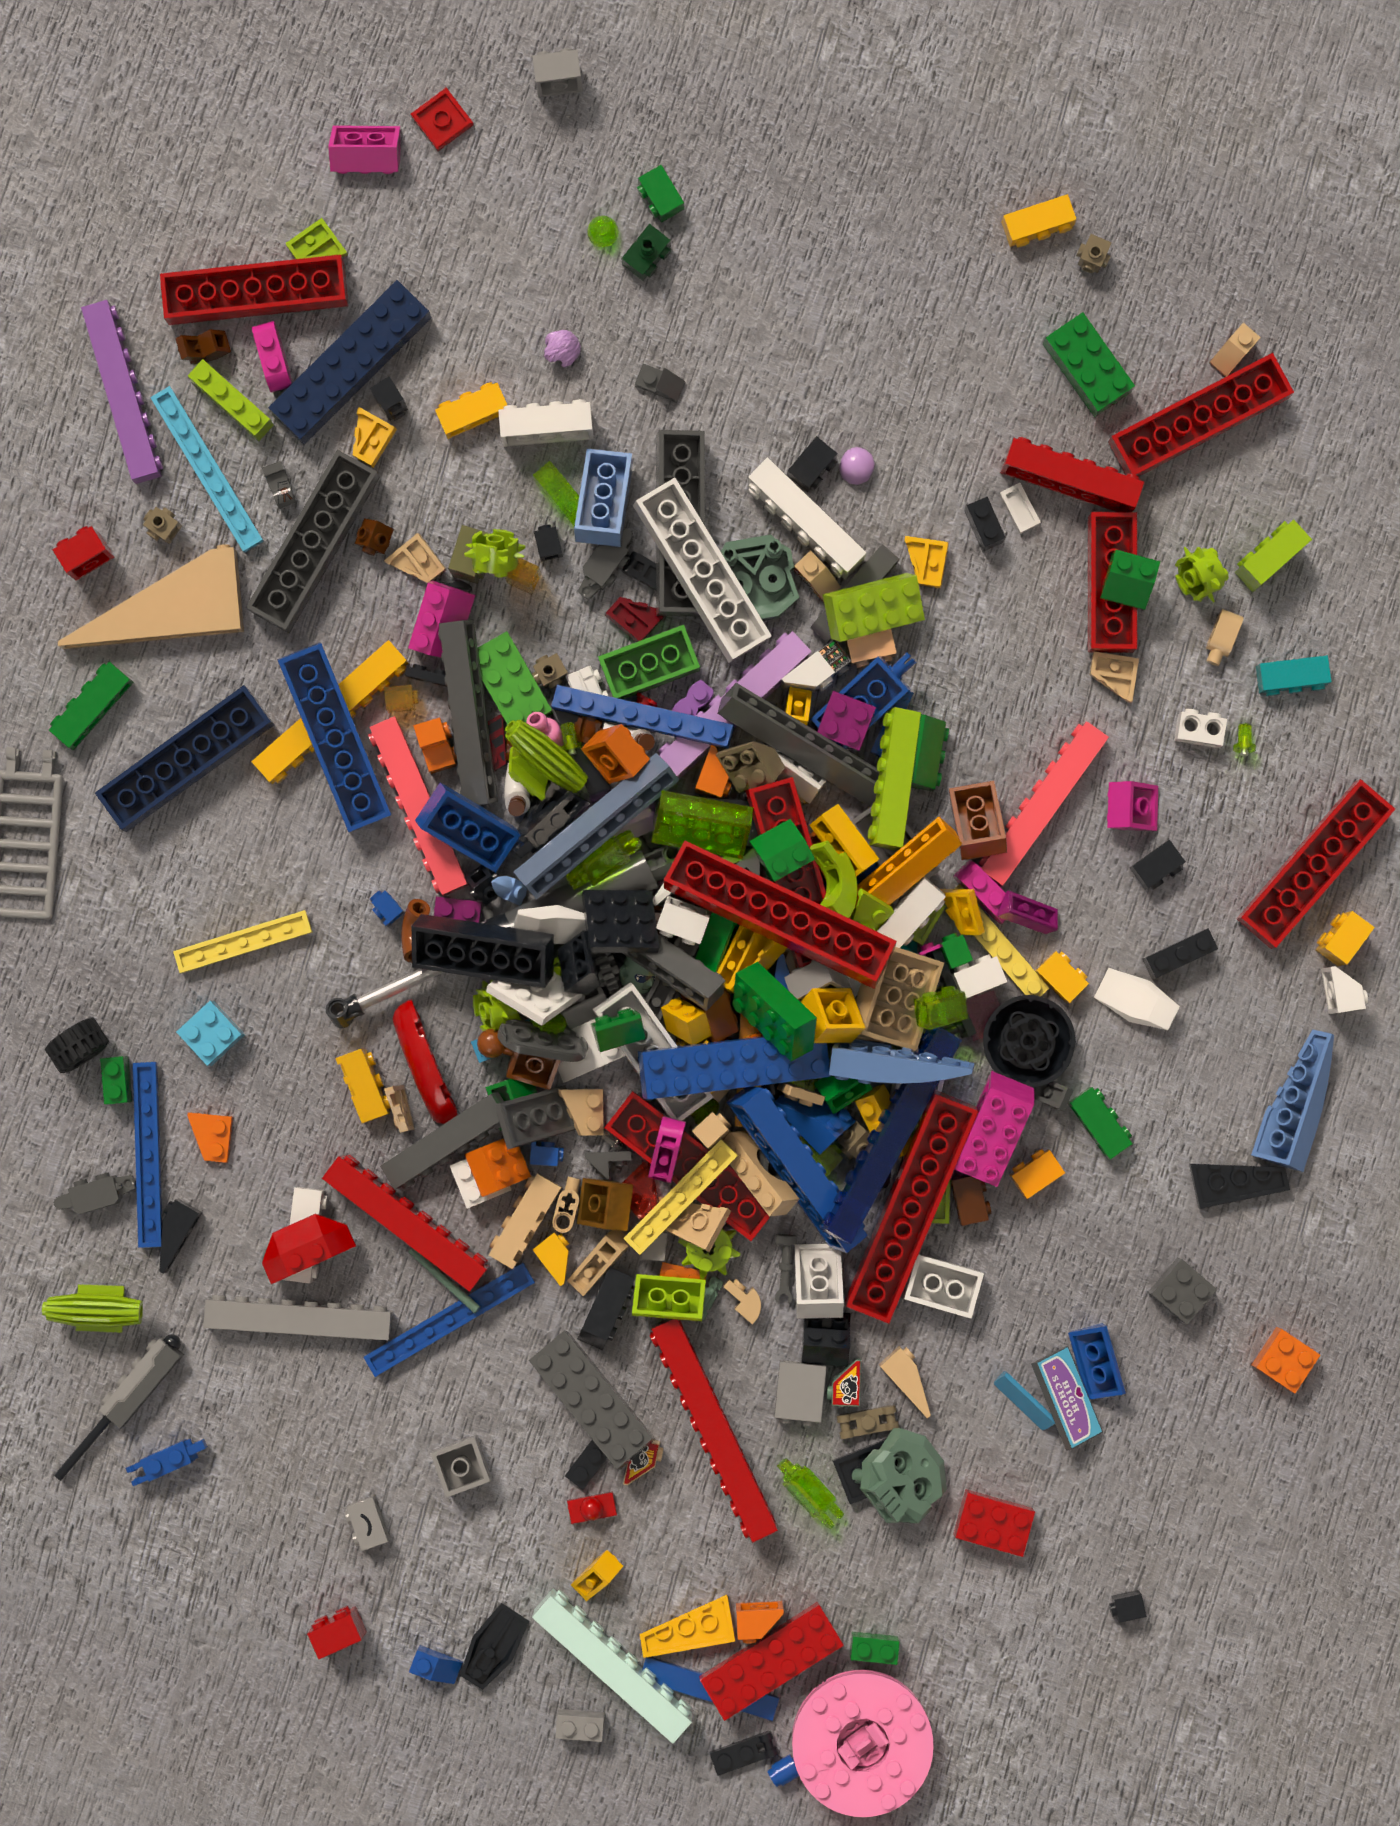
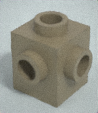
(1094, 254)
(166, 530)
(549, 663)
(854, 1140)

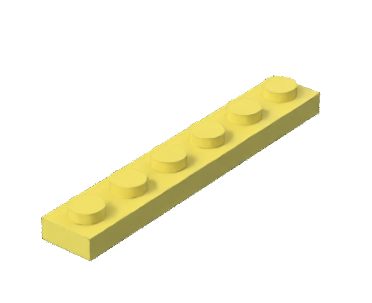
(242, 941)
(1009, 958)
(680, 1196)

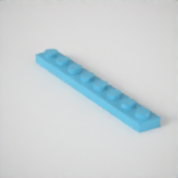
(207, 469)

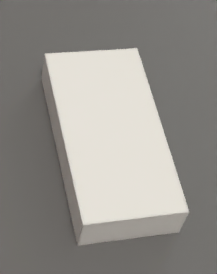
(1019, 508)

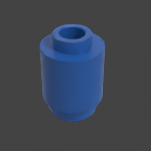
(783, 1771)

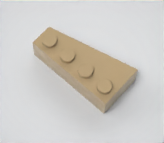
(524, 1221)

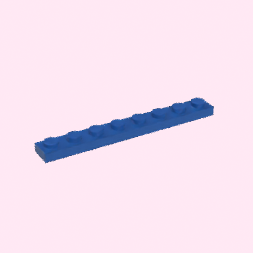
(642, 716)
(147, 1154)
(448, 1320)

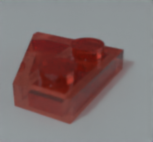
(644, 1190)

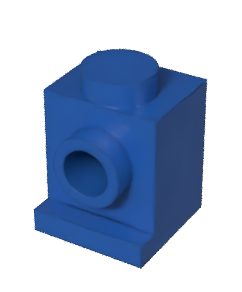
(386, 907)
(546, 1154)

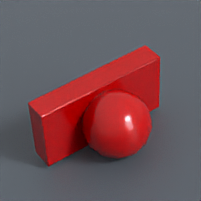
(592, 1507)

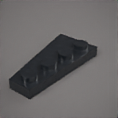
(1233, 1183)

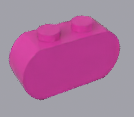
(272, 356)
(987, 892)
(666, 1149)

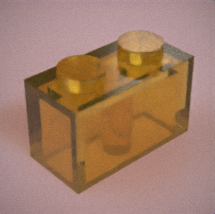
(524, 576)

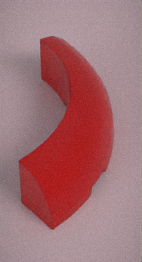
(423, 1063)

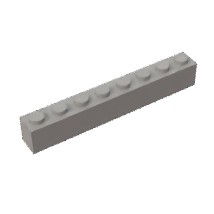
(298, 1318)

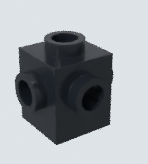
(480, 881)

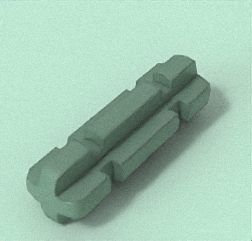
(711, 1294)

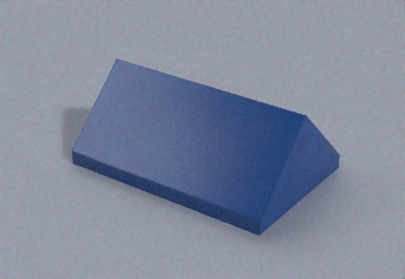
(1096, 1361)

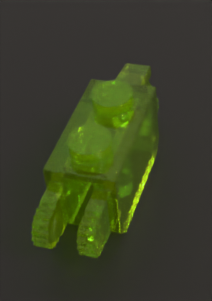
(604, 860)
(809, 1492)

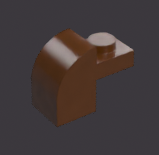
(206, 346)

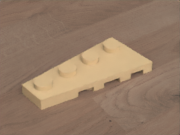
(699, 1224)

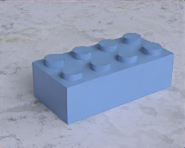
(603, 497)

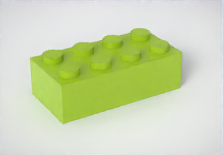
(873, 607)

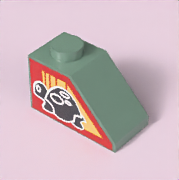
(846, 1386)

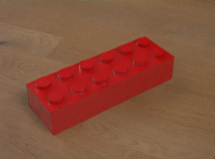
(1072, 476)
(1110, 624)
(770, 1661)

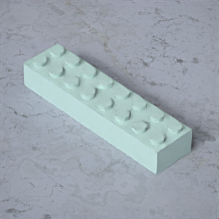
(613, 1665)

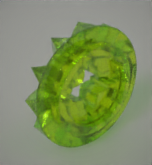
(554, 1025)

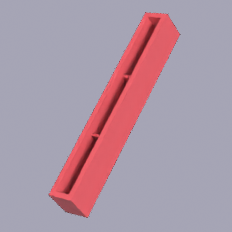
(413, 797)
(1045, 801)

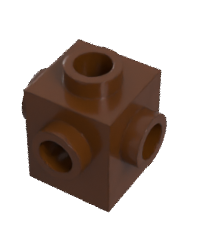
(374, 537)

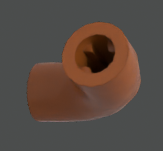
(413, 911)

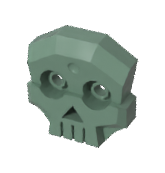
(773, 560)
(893, 1487)

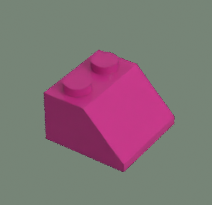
(1132, 806)

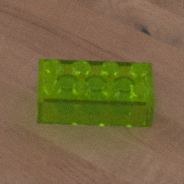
(704, 822)

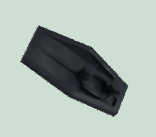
(493, 1646)

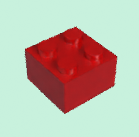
(83, 552)
(336, 1632)

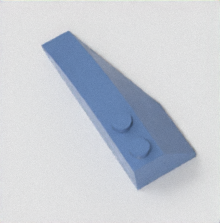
(879, 1063)
(1296, 1112)

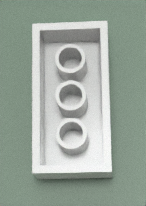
(546, 423)

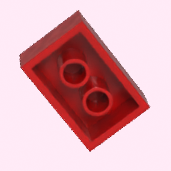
(994, 1523)

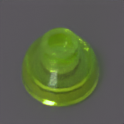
(602, 231)
(705, 1110)

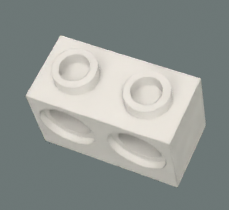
(1200, 734)

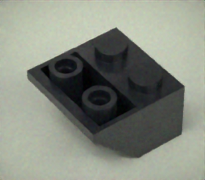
(578, 966)
(826, 1341)

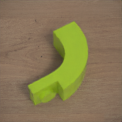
(839, 877)

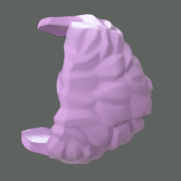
(562, 347)

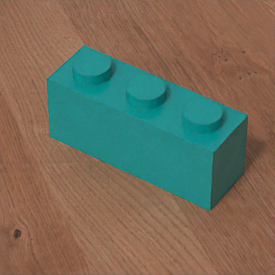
(1293, 675)

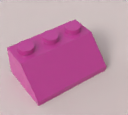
(364, 149)
(439, 605)

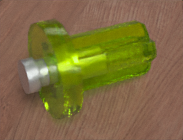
(569, 738)
(1244, 743)

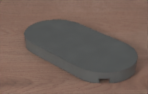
(529, 1040)

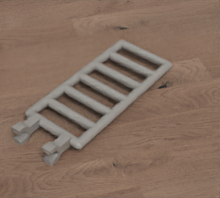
(47, 775)

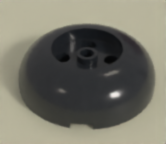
(1052, 1027)

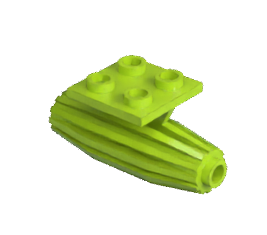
(538, 758)
(94, 1309)

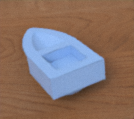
(509, 889)

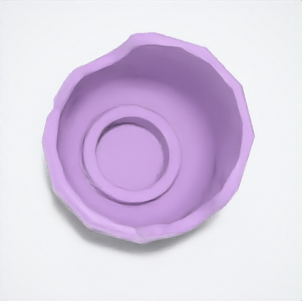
(856, 465)

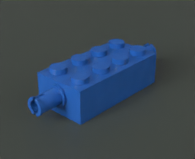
(876, 685)

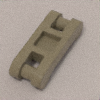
(867, 1421)

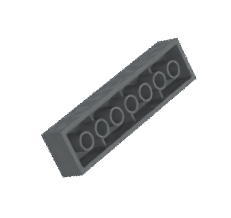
(679, 456)
(313, 541)

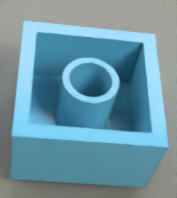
(210, 1033)

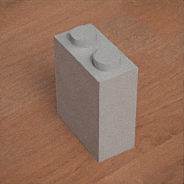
(800, 1392)

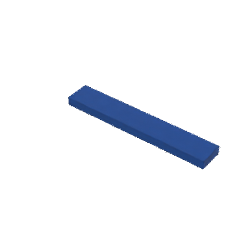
(688, 1682)

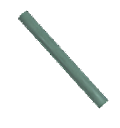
(446, 1281)

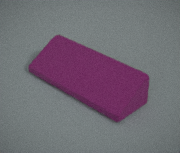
(1028, 913)

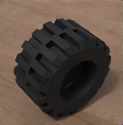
(77, 1045)

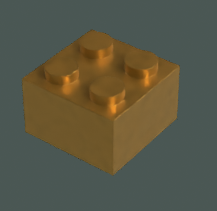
(605, 1204)

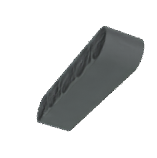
(874, 569)

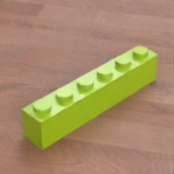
(894, 778)

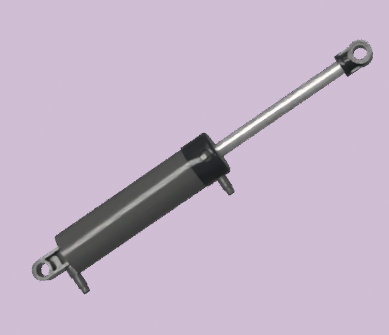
(638, 874)

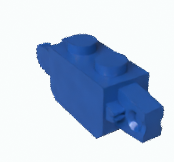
(167, 1460)

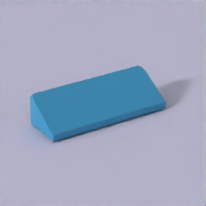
(1024, 1401)

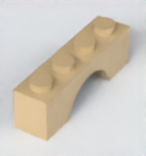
(772, 1193)

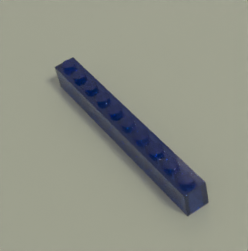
(885, 1144)

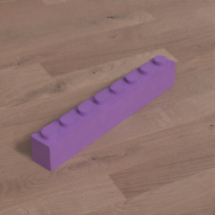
(121, 391)

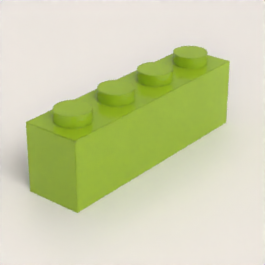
(230, 400)

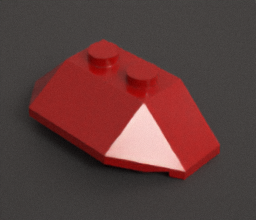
(305, 1245)

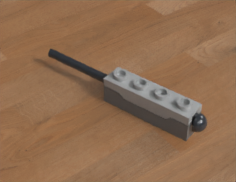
(131, 1392)

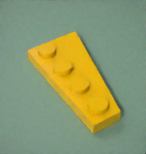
(695, 1629)

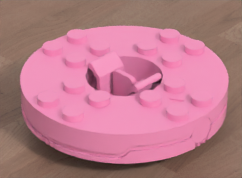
(862, 1743)

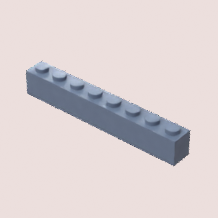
(595, 826)

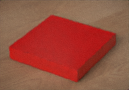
(442, 119)

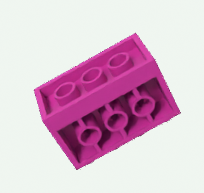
(997, 1128)

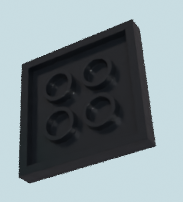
(620, 921)

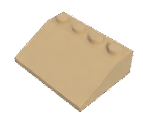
(890, 1008)

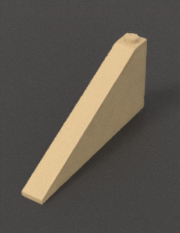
(189, 602)

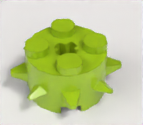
(494, 552)
(1200, 573)
(492, 1010)
(711, 1262)

